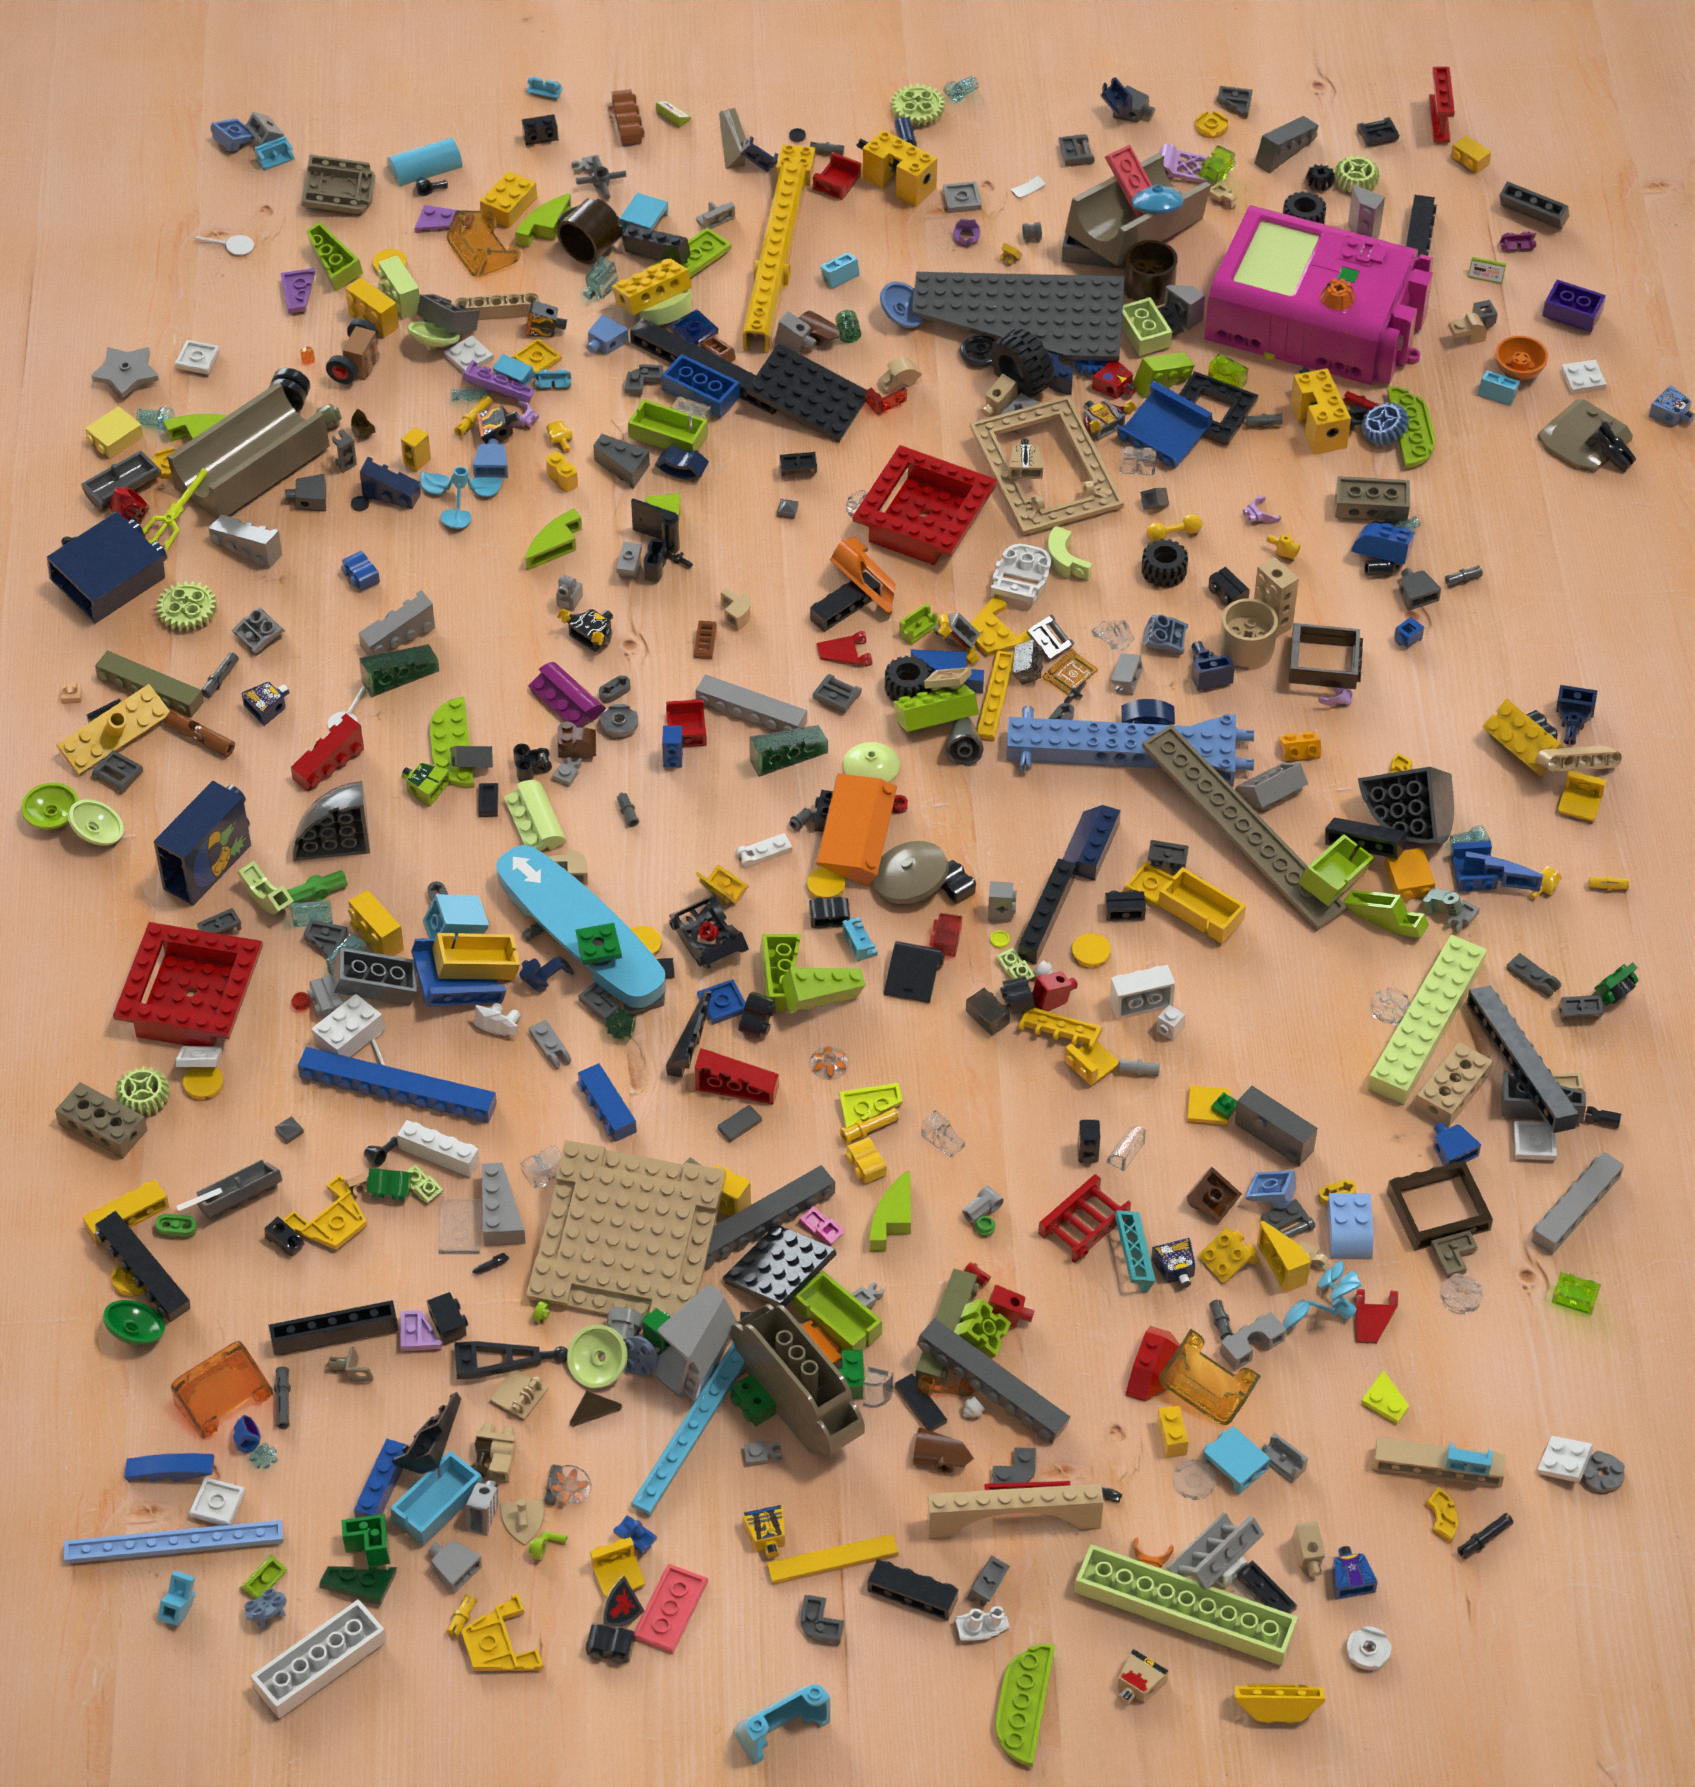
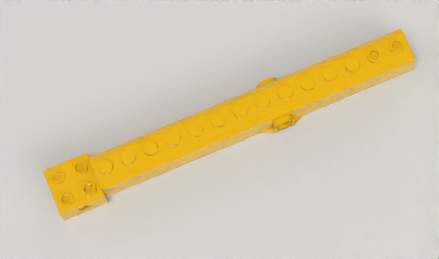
(773, 269)

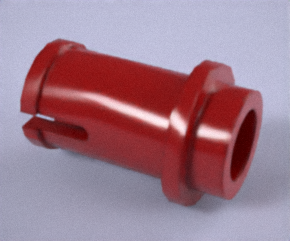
(982, 1277)

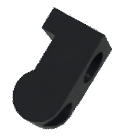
(283, 1236)

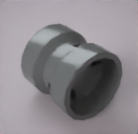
(1032, 229)

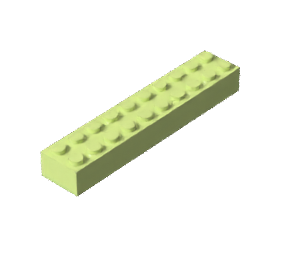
(1427, 1019)
(1186, 1606)

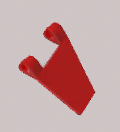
(844, 650)
(1373, 1318)

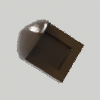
(361, 425)

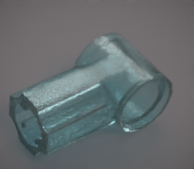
(957, 90)
(154, 417)
(1476, 834)

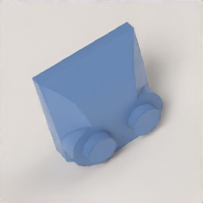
(231, 133)
(1273, 1188)

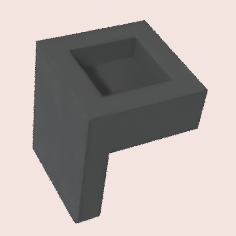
(1154, 498)

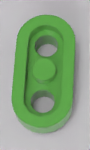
(176, 1225)

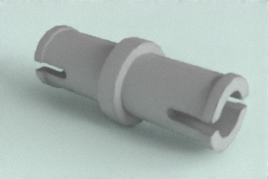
(1139, 1067)

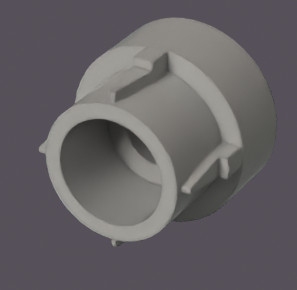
(625, 1321)

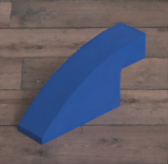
(950, 660)

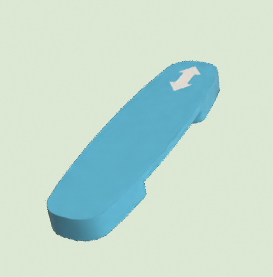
(565, 904)

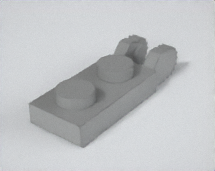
(549, 1043)

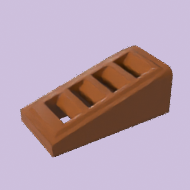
(719, 348)
(705, 628)

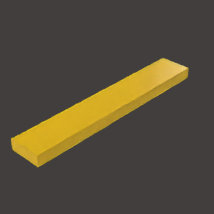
(995, 695)
(832, 1559)

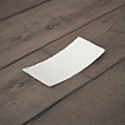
(1029, 187)

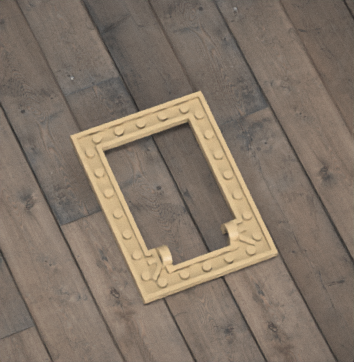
(1101, 491)

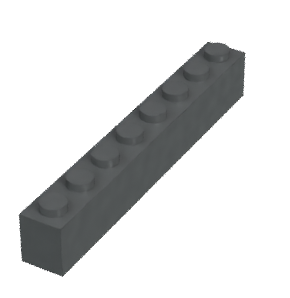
(769, 1212)
(993, 1381)

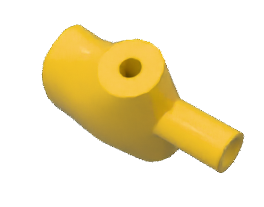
(559, 434)
(1285, 546)
(1549, 882)

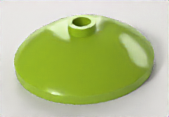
(48, 805)

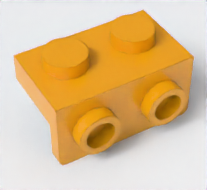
(1300, 746)

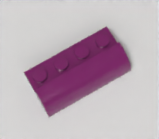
(565, 695)

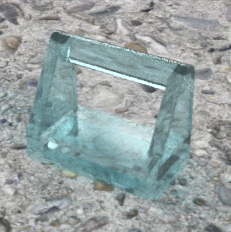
(316, 911)

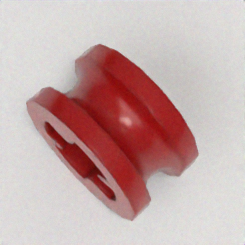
(903, 806)
(712, 929)

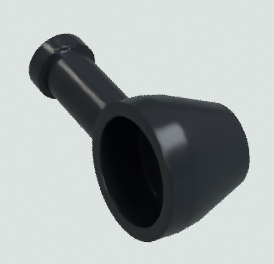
(428, 186)
(377, 1155)

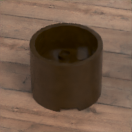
(589, 231)
(1149, 269)

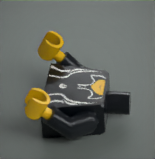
(589, 627)

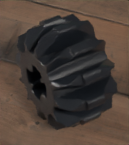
(1320, 177)

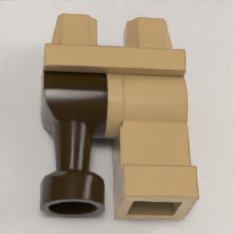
(499, 1448)

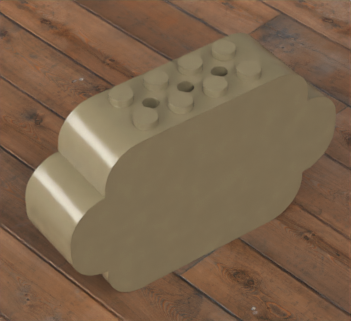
(799, 1378)

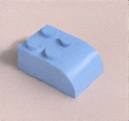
(1350, 1226)

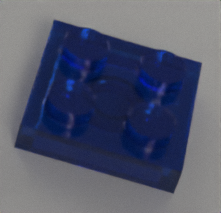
(694, 327)

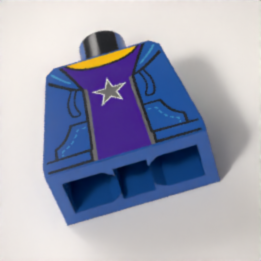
(1352, 1575)

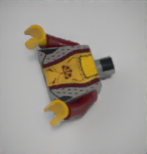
(1104, 417)

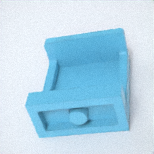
(644, 211)
(1237, 1458)

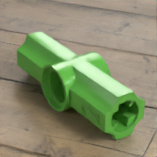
(318, 887)

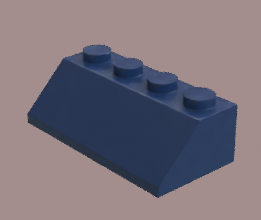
(1092, 840)

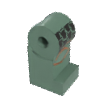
(1442, 901)

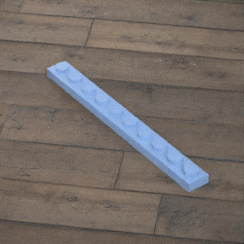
(173, 1542)

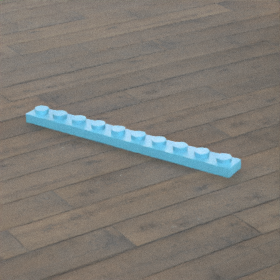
(689, 1432)

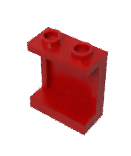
(838, 176)
(691, 717)

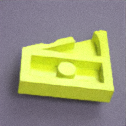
(1386, 1399)

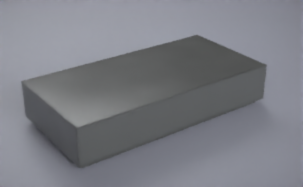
(739, 1123)

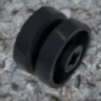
(294, 384)

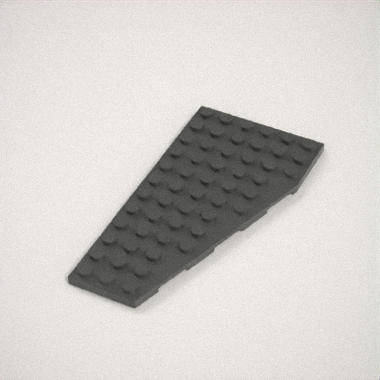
(1067, 313)

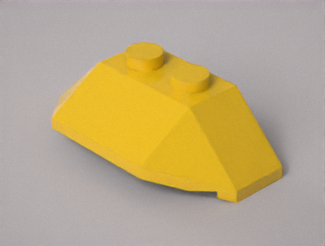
(1279, 1701)

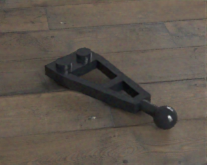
(467, 1358)

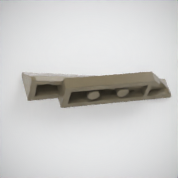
(732, 138)

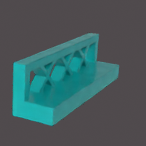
(1138, 1248)

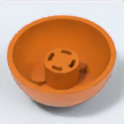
(1521, 357)

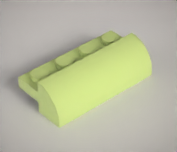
(535, 816)

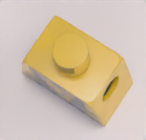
(765, 1529)

